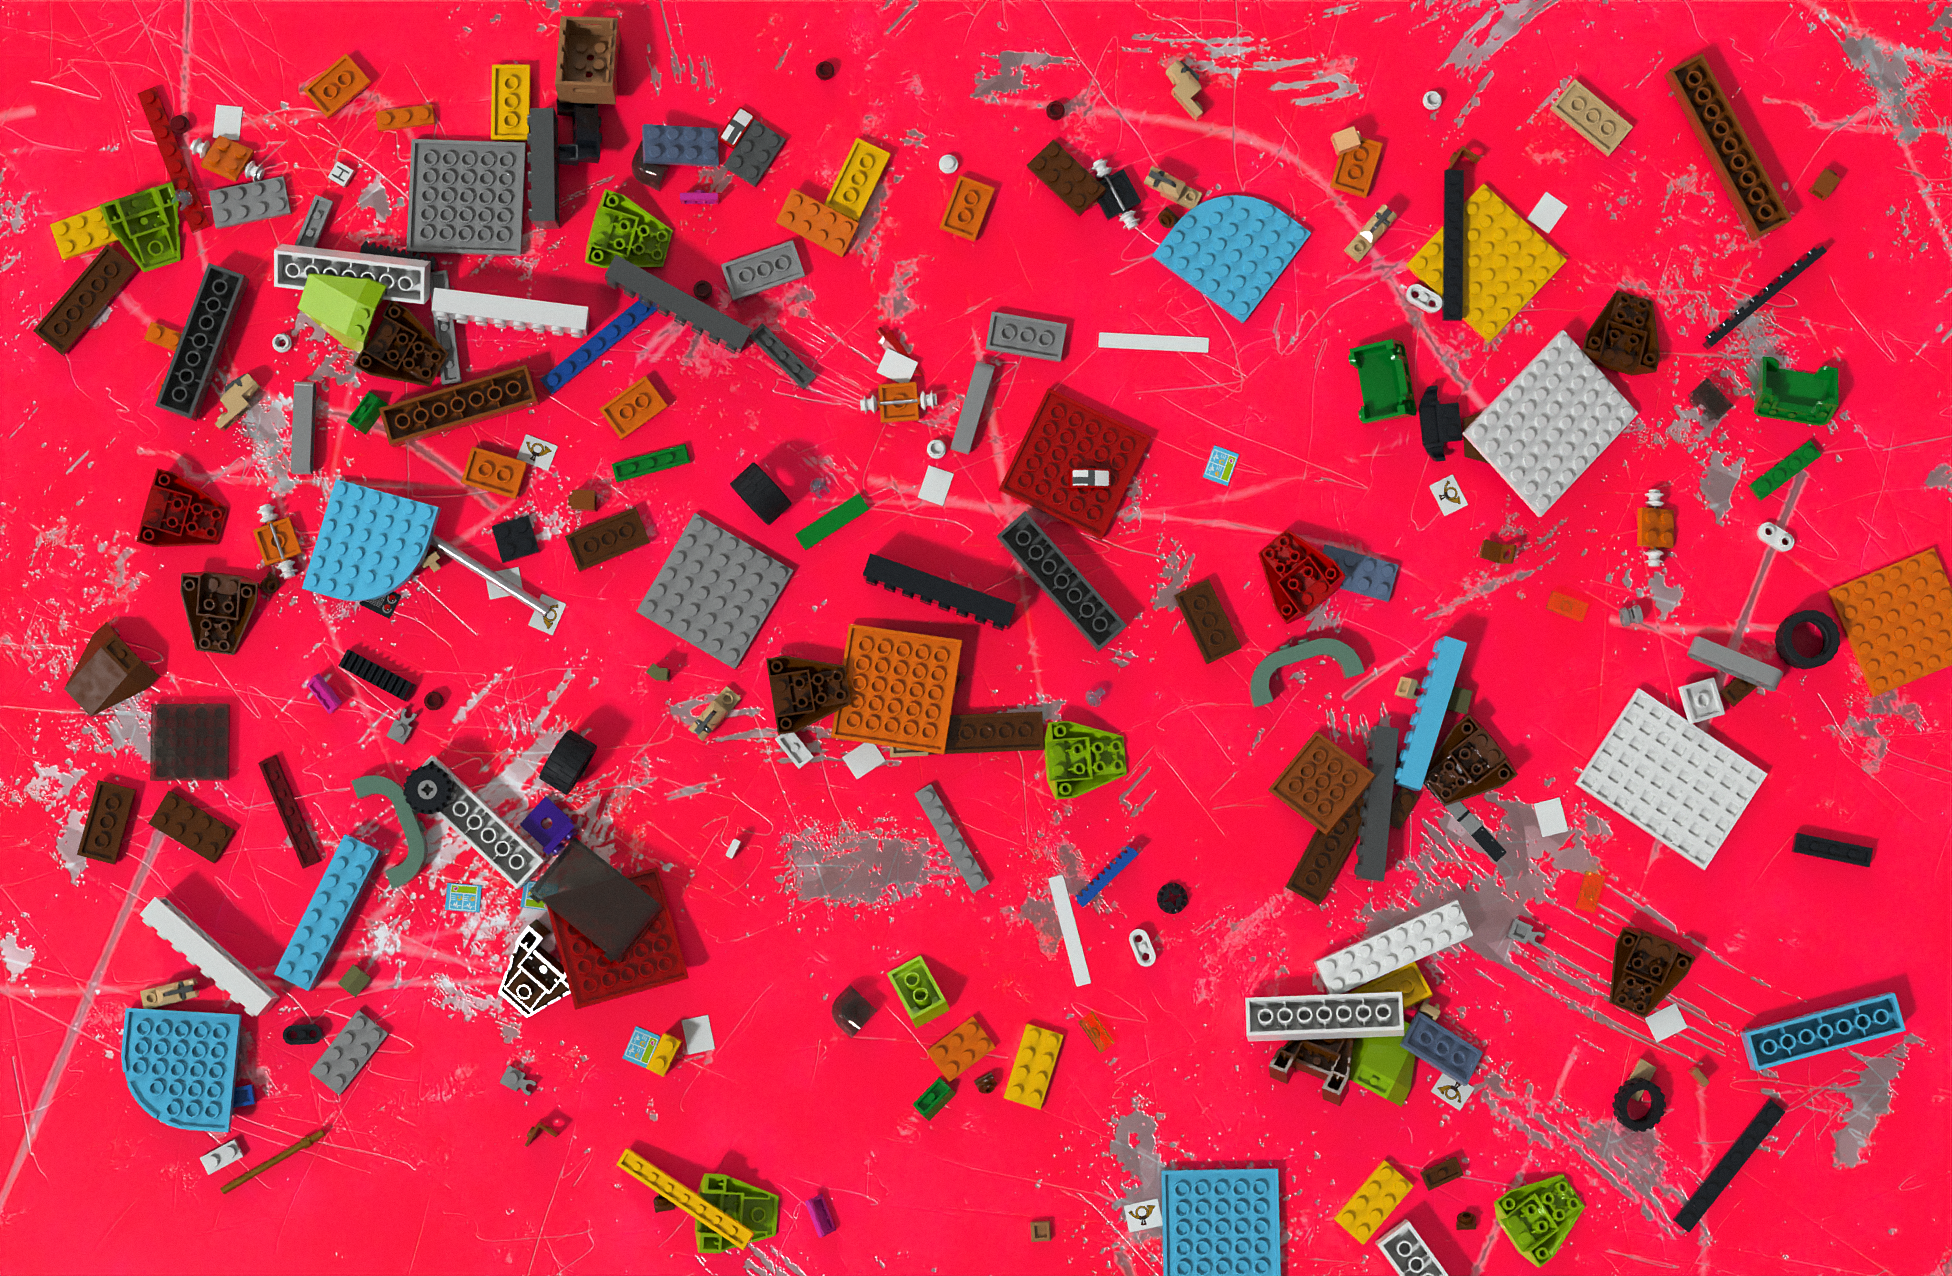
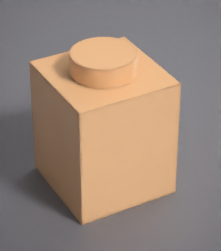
(1346, 140)

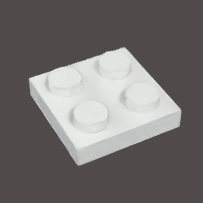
(1701, 700)

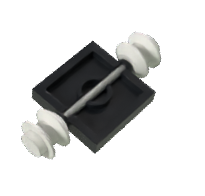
(1119, 195)

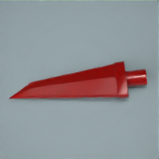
(889, 341)

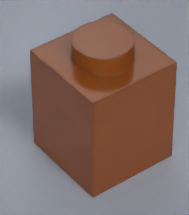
(1824, 184)
(583, 500)

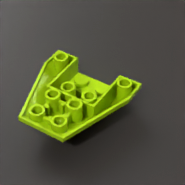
(626, 231)
(1081, 758)
(1383, 1066)
(1539, 1217)

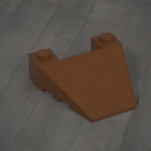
(533, 975)
(1320, 1058)

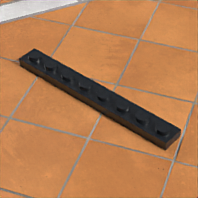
(1453, 245)
(1769, 291)
(1728, 1165)

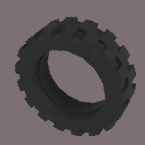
(1653, 1115)

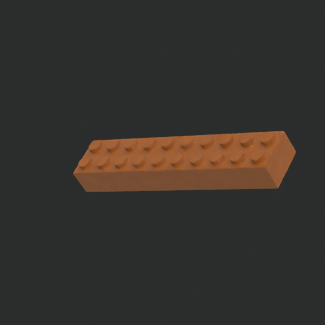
(1727, 147)

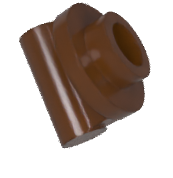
(1168, 218)
(270, 584)
(986, 1083)
(662, 1204)
(1466, 1221)

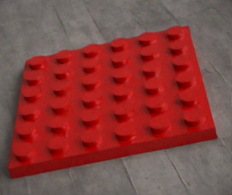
(1067, 437)
(648, 965)

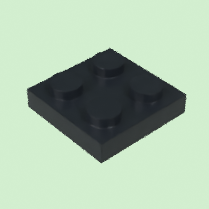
(515, 539)

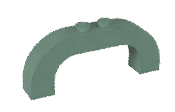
(1341, 652)
(408, 818)

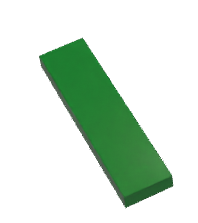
(651, 463)
(832, 522)

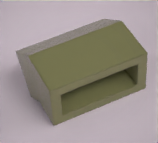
(658, 674)
(1459, 700)
(354, 980)

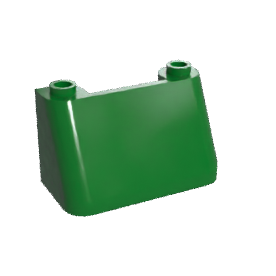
(1384, 381)
(1796, 394)

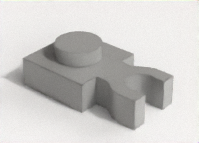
(400, 729)
(1523, 932)
(515, 1079)

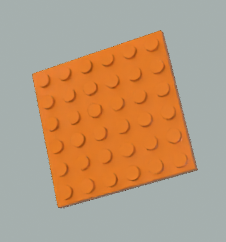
(1898, 621)
(898, 689)

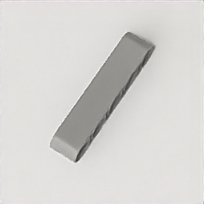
(972, 407)
(303, 427)
(1735, 663)

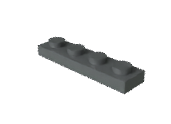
(783, 356)

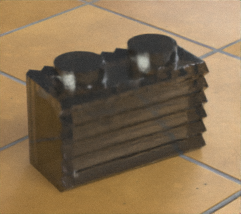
(1709, 401)

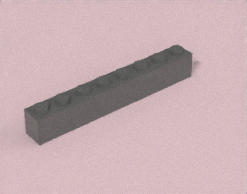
(1377, 805)

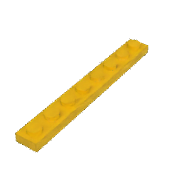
(685, 1198)

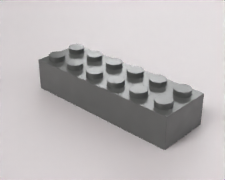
(544, 168)

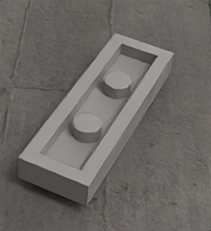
(314, 222)

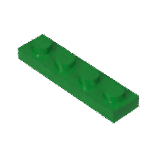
(1784, 470)

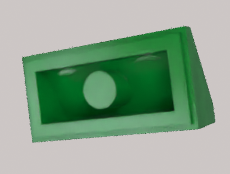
(366, 413)
(934, 1099)

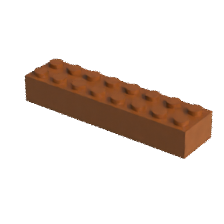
(459, 406)

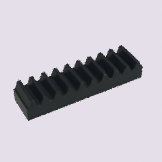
(381, 250)
(377, 675)
(1832, 850)

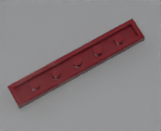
(289, 812)

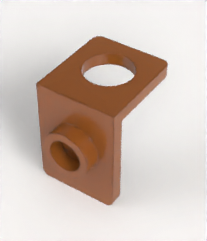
(1464, 152)
(1496, 552)
(533, 1131)

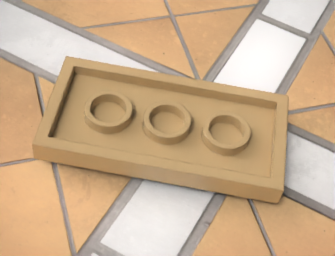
(1591, 117)

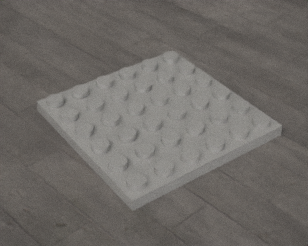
(466, 197)
(715, 591)

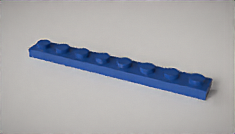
(597, 346)

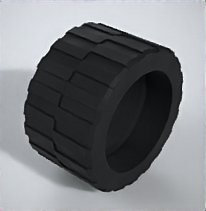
(760, 493)
(1823, 623)
(568, 762)

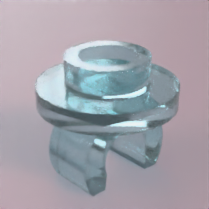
(183, 196)
(818, 484)
(1093, 697)

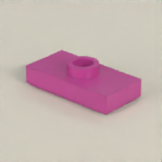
(699, 197)
(324, 693)
(820, 1215)

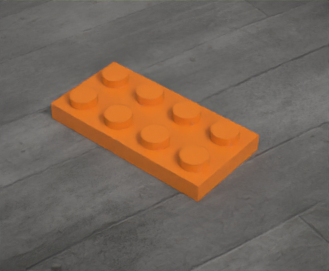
(817, 222)

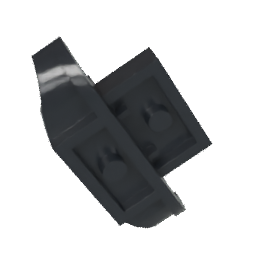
(1438, 424)

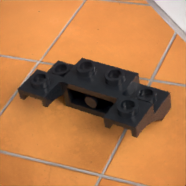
(585, 133)

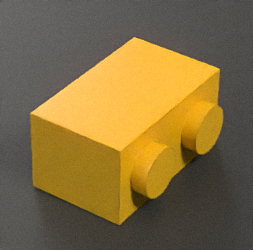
(664, 1054)

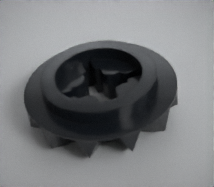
(1175, 889)

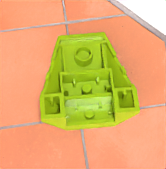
(146, 225)
(342, 306)
(741, 1201)

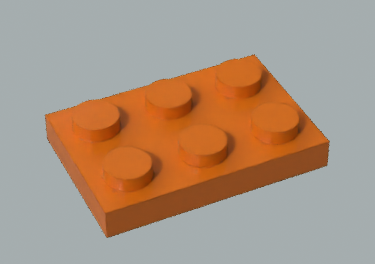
(337, 86)
(1356, 168)
(966, 208)
(633, 407)
(494, 472)
(960, 1049)

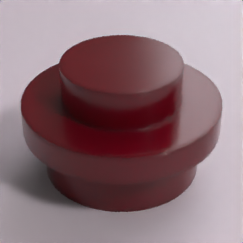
(824, 70)
(1055, 110)
(180, 124)
(702, 289)
(433, 701)

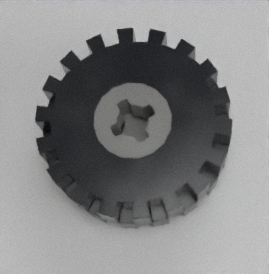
(439, 789)

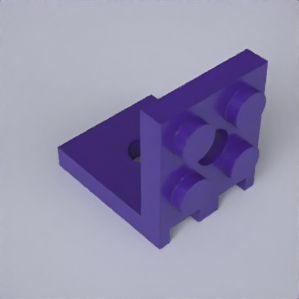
(561, 831)

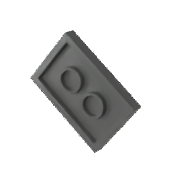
(754, 153)

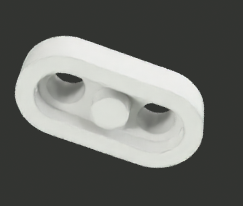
(1423, 298)
(1776, 536)
(1142, 947)

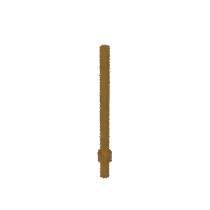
(305, 1142)

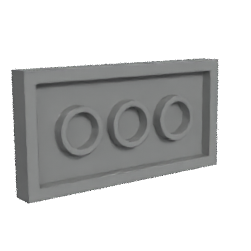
(250, 202)
(763, 270)
(1026, 336)
(349, 1052)

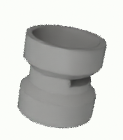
(1630, 615)

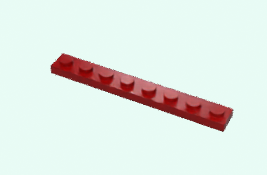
(173, 157)

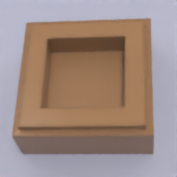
(1700, 1078)
(1040, 1231)

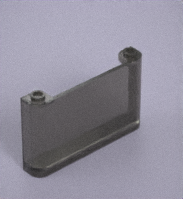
(596, 900)

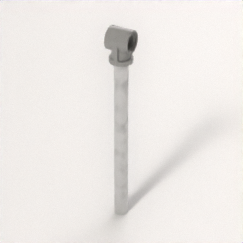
(489, 575)

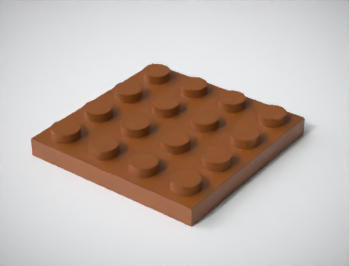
(1322, 783)

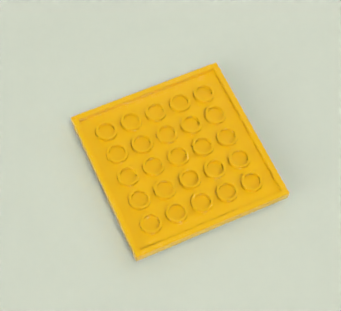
(1501, 263)

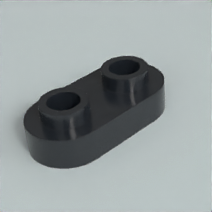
(303, 1034)

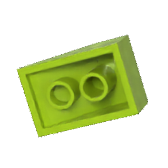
(918, 991)

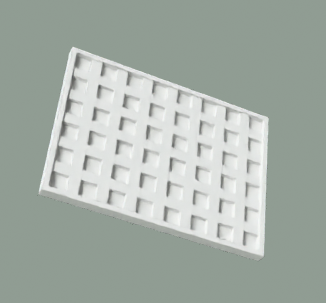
(1550, 423)
(1671, 779)

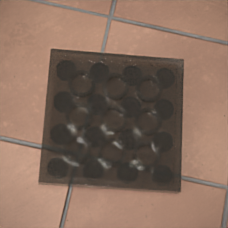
(190, 742)

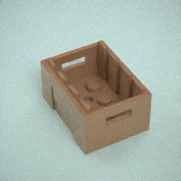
(575, 45)

